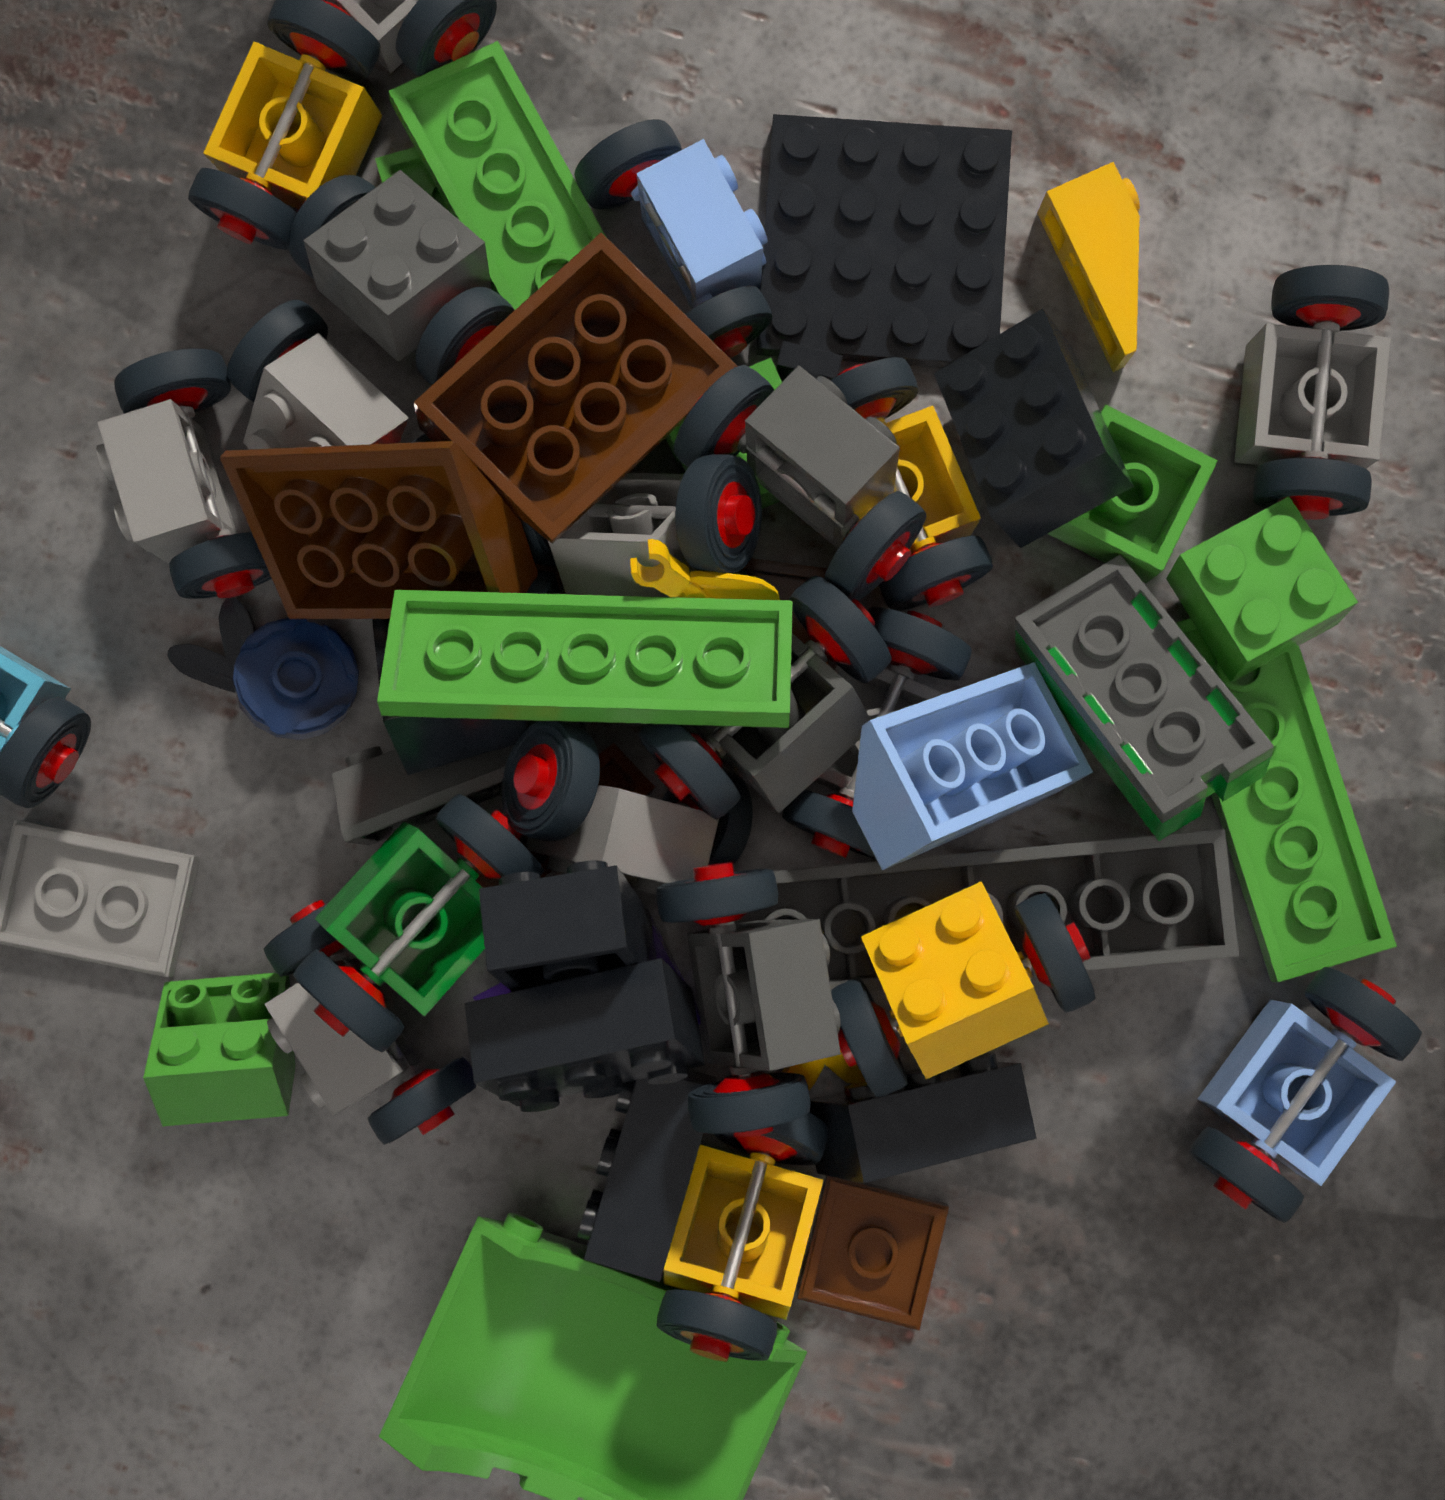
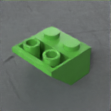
(215, 1052)

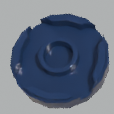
(295, 678)

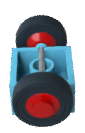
(38, 732)

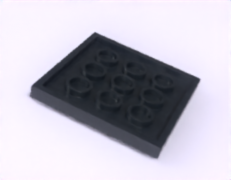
(884, 238)

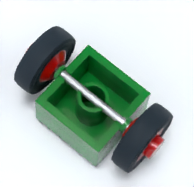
(410, 920)

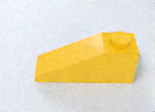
(1097, 240)

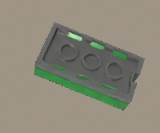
(1142, 697)

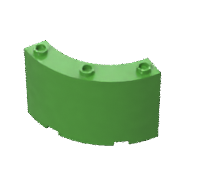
(572, 1383)

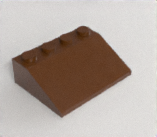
(573, 388)
(375, 520)

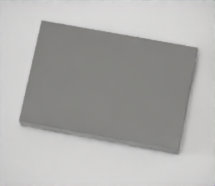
(95, 898)

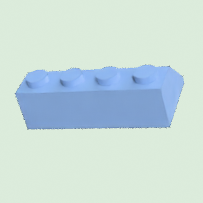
(961, 763)

